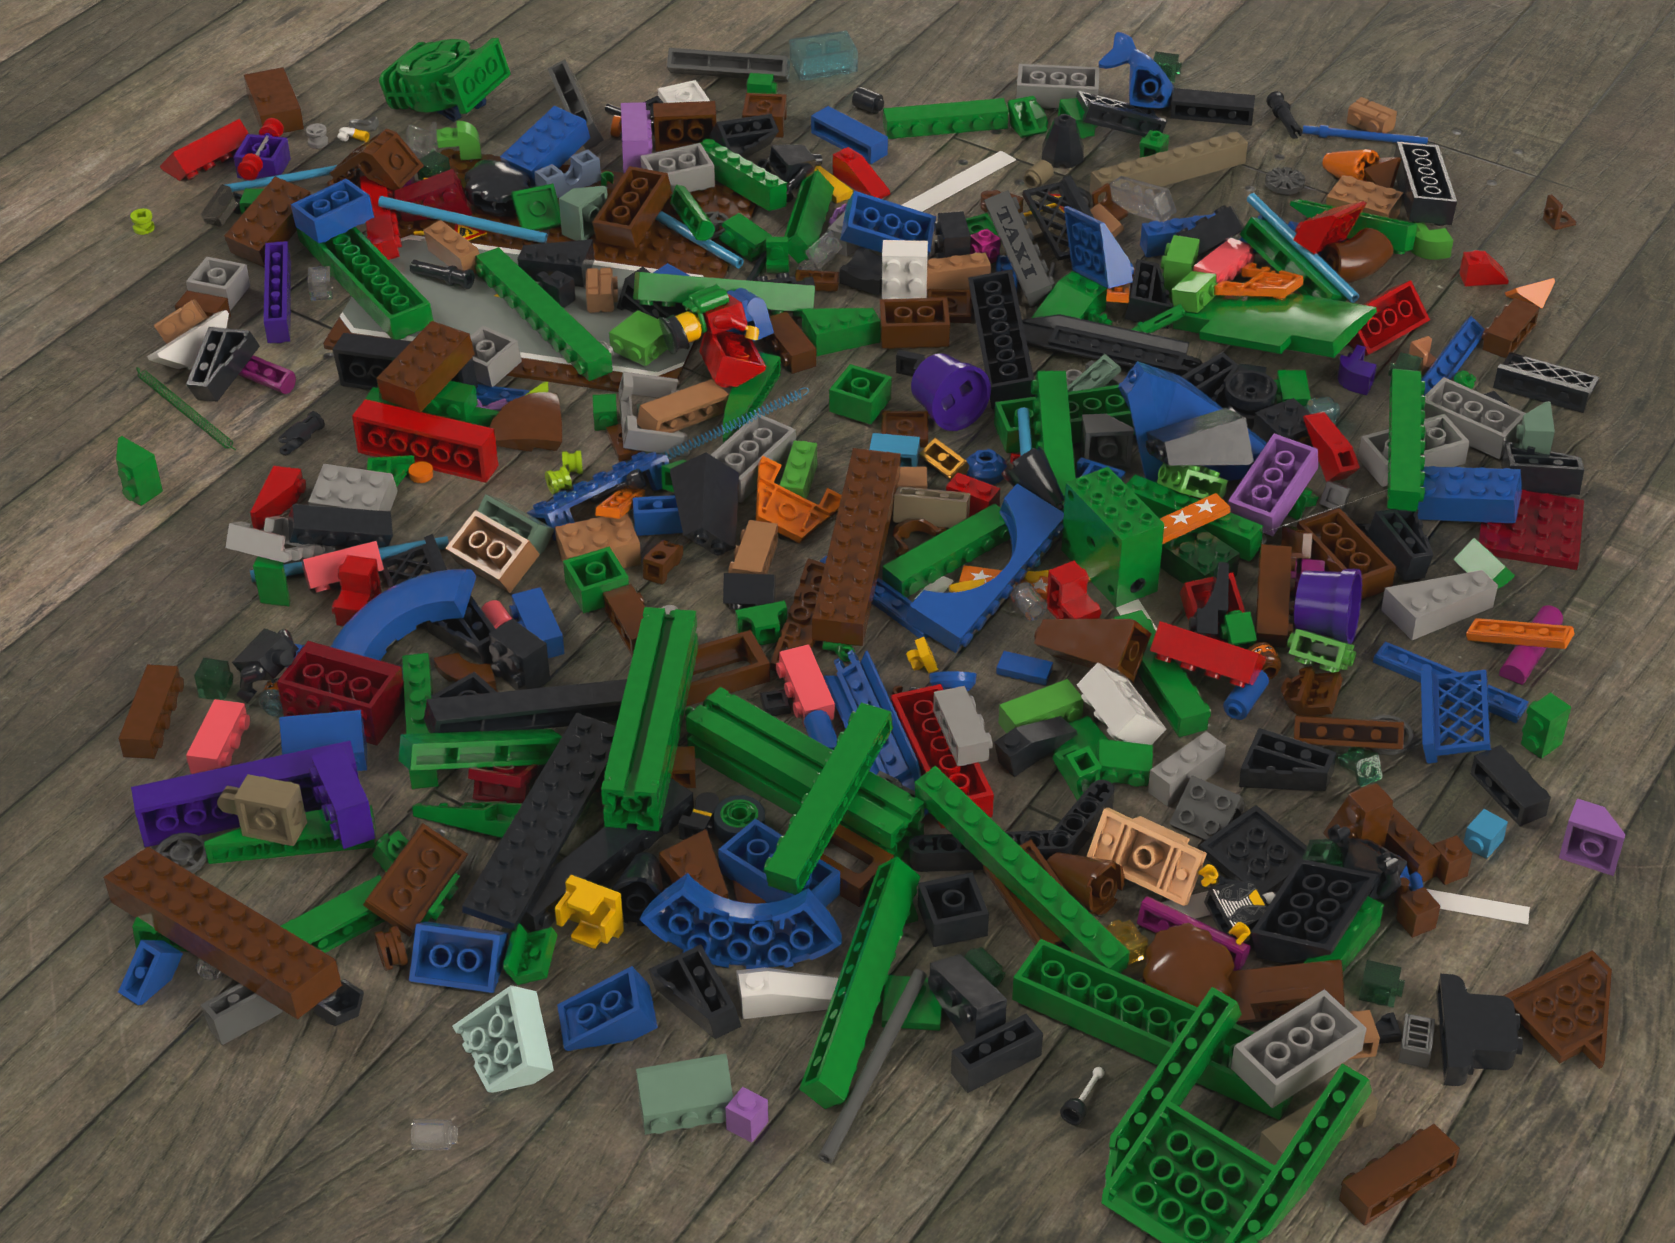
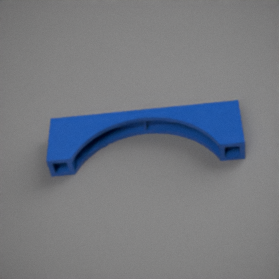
(956, 615)

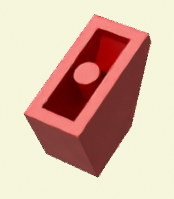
(1481, 269)

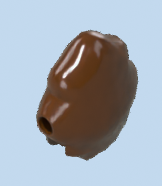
(1187, 964)

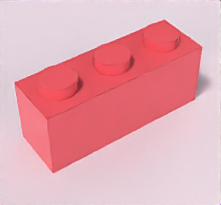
(323, 569)
(804, 682)
(218, 736)

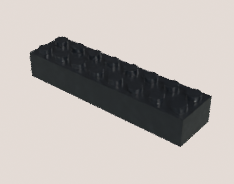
(1001, 336)

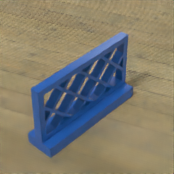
(1433, 719)

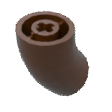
(1359, 255)

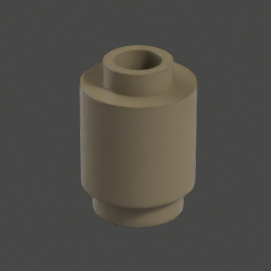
(1038, 174)

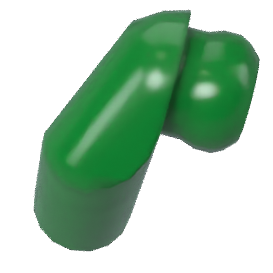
(840, 649)

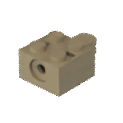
(266, 809)

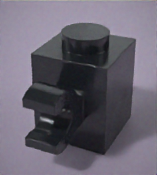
(558, 286)

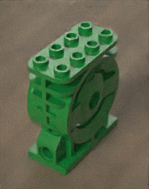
(444, 75)

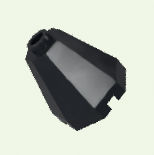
(1063, 143)

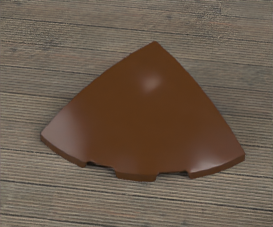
(529, 423)

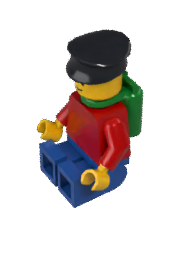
(716, 312)

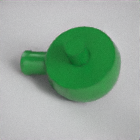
(1465, 379)

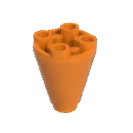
(1350, 163)

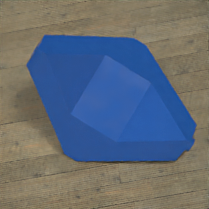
(1163, 399)

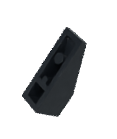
(1031, 743)

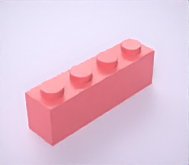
(1227, 260)

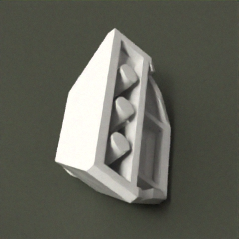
(185, 348)

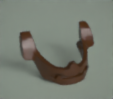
(906, 527)

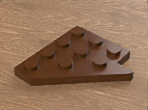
(1568, 1008)

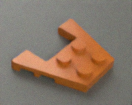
(1262, 283)
(791, 512)

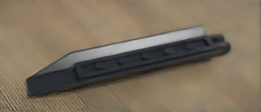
(1119, 344)

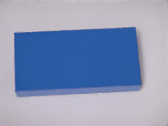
(1024, 668)

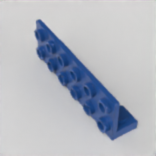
(557, 510)

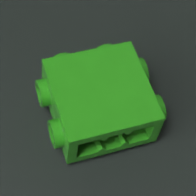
(638, 338)
(1192, 480)
(1313, 648)

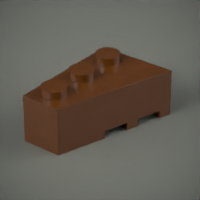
(1365, 814)
(695, 858)

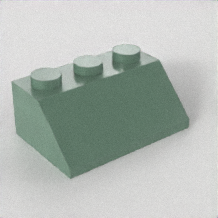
(517, 521)
(684, 1093)

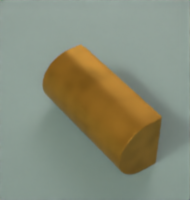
(944, 459)

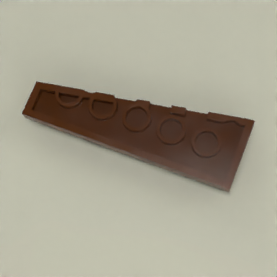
(798, 626)

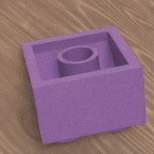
(1592, 838)

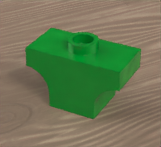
(763, 621)
(1078, 768)

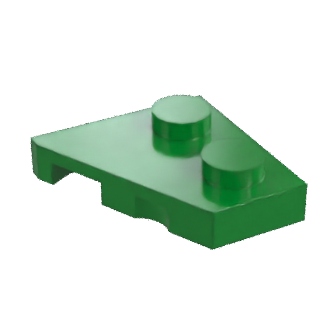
(395, 465)

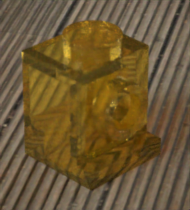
(1131, 938)

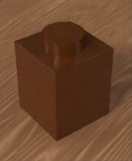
(1454, 860)

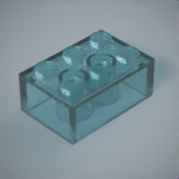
(823, 55)

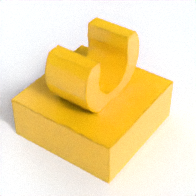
(922, 656)

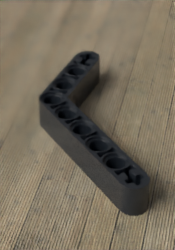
(947, 853)

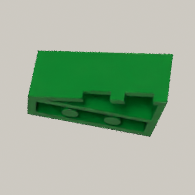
(841, 328)

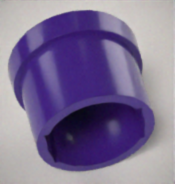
(951, 391)
(1329, 603)

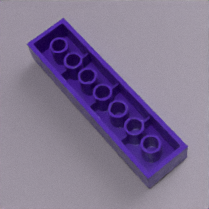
(191, 804)

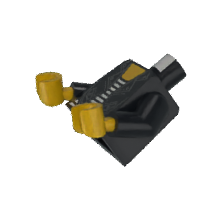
(1234, 904)

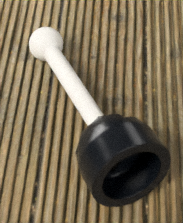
(1075, 1109)

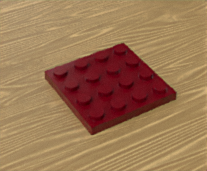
(1544, 531)

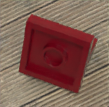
(502, 782)

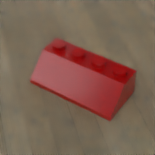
(205, 152)
(1328, 227)
(1396, 315)
(731, 358)
(1207, 653)

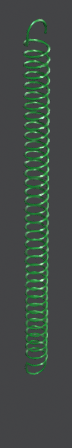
(187, 406)

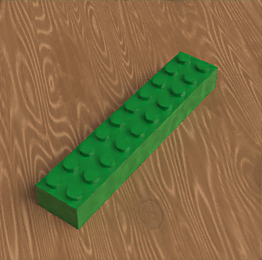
(372, 282)
(1124, 1015)

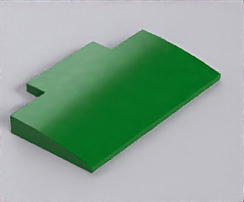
(1275, 324)

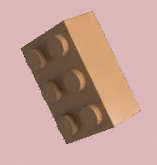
(1379, 199)
(599, 533)
(492, 551)

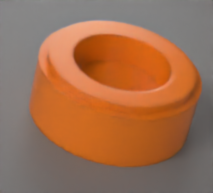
(616, 128)
(421, 472)

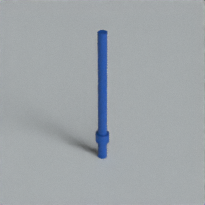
(1323, 131)

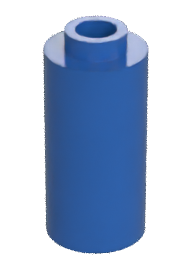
(1243, 699)
(820, 728)

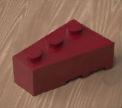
(439, 191)

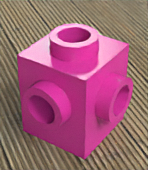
(985, 242)

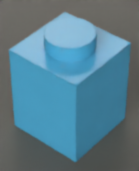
(1485, 833)

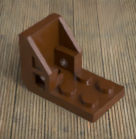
(383, 160)

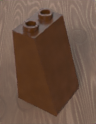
(1111, 642)

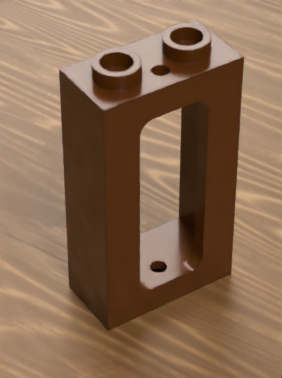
(725, 652)
(854, 885)

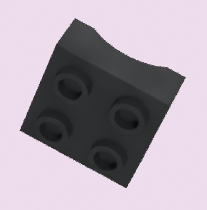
(863, 271)

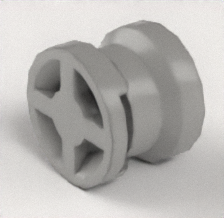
(317, 137)

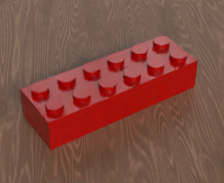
(443, 442)
(931, 747)

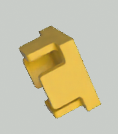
(594, 908)

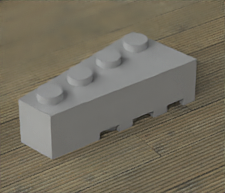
(1438, 602)

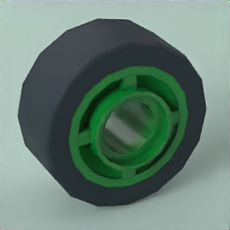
(734, 814)

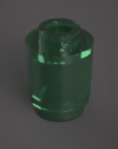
(986, 965)

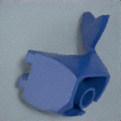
(1147, 81)

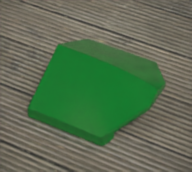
(1027, 116)

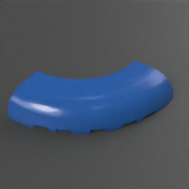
(402, 607)
(740, 931)

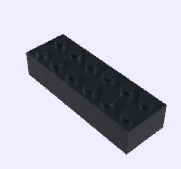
(1425, 184)
(364, 358)

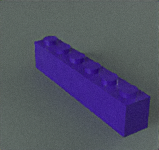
(277, 292)

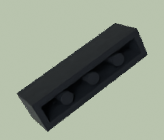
(1212, 106)
(339, 526)

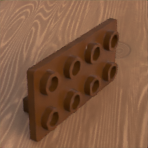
(1274, 991)

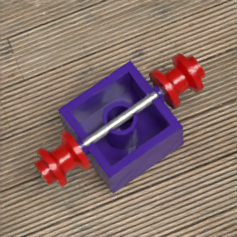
(263, 153)

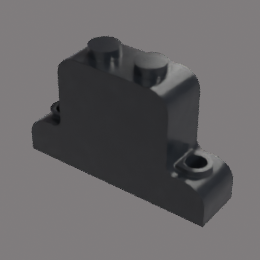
(1474, 1030)

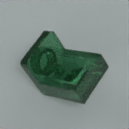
(1364, 763)

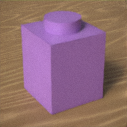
(746, 1114)

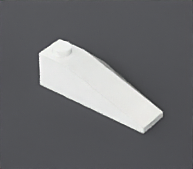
(782, 992)

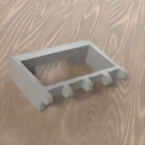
(642, 438)
(271, 541)

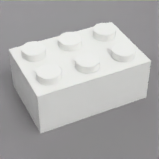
(904, 269)
(1120, 706)

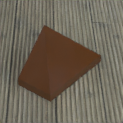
(1383, 171)

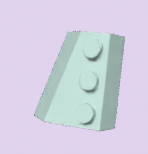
(507, 1040)

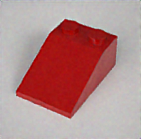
(1197, 592)

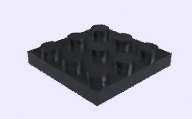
(1255, 850)

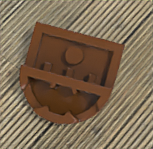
(1312, 693)

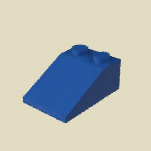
(608, 1012)

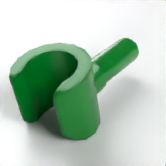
(606, 176)

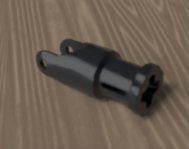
(300, 432)

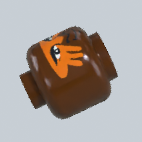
(1273, 661)

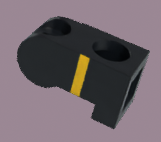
(700, 818)

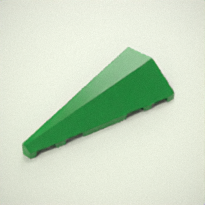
(482, 817)

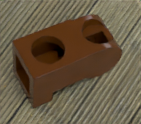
(661, 561)

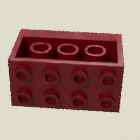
(341, 681)

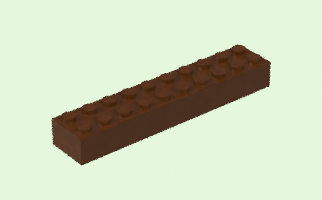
(856, 547)
(223, 932)

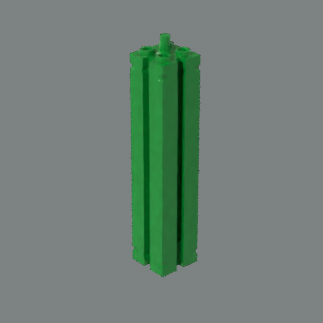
(650, 719)
(782, 766)

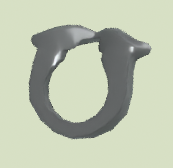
(367, 125)

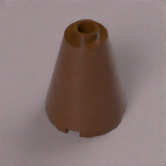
(1089, 880)

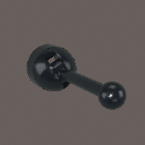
(633, 480)

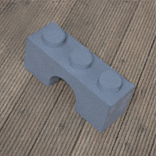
(582, 173)

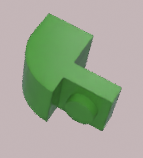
(464, 136)
(1432, 243)

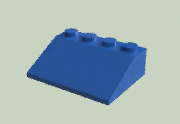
(1096, 251)

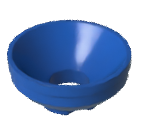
(986, 471)
(953, 679)

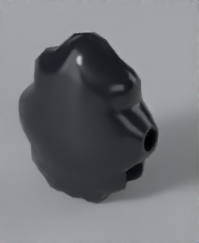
(491, 185)

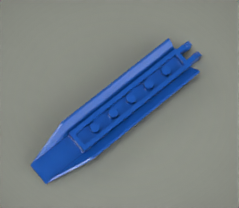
(863, 684)

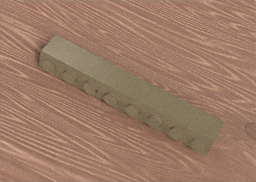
(1178, 163)

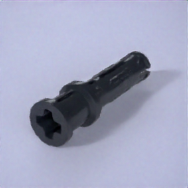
(1282, 110)
(451, 275)

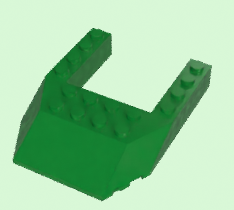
(1193, 1181)

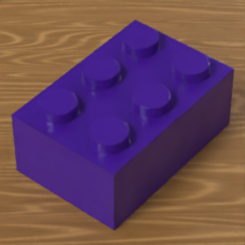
(341, 797)

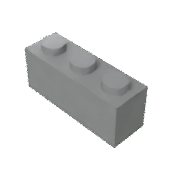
(962, 726)
(1198, 758)

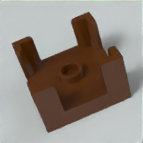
(763, 104)

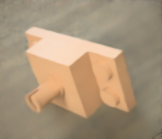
(1148, 854)

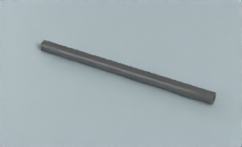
(872, 1067)

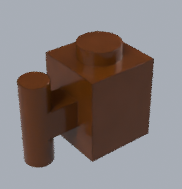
(1416, 909)

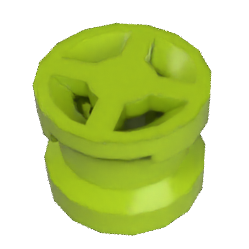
(142, 221)
(573, 461)
(558, 480)

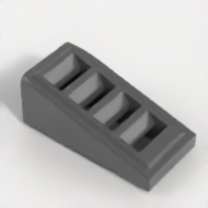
(1415, 1055)

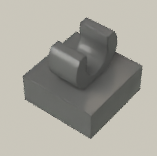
(1335, 495)

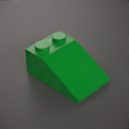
(1074, 297)

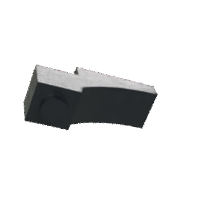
(1206, 619)

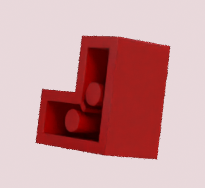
(359, 586)
(1068, 593)

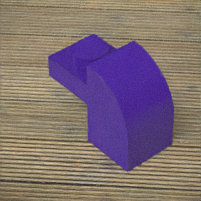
(1356, 373)

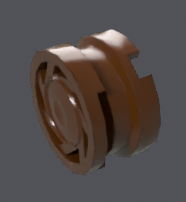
(395, 948)

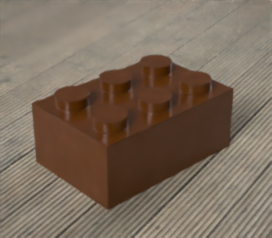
(682, 123)
(914, 323)

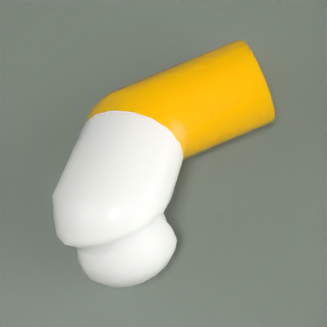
(345, 133)

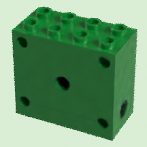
(1112, 536)

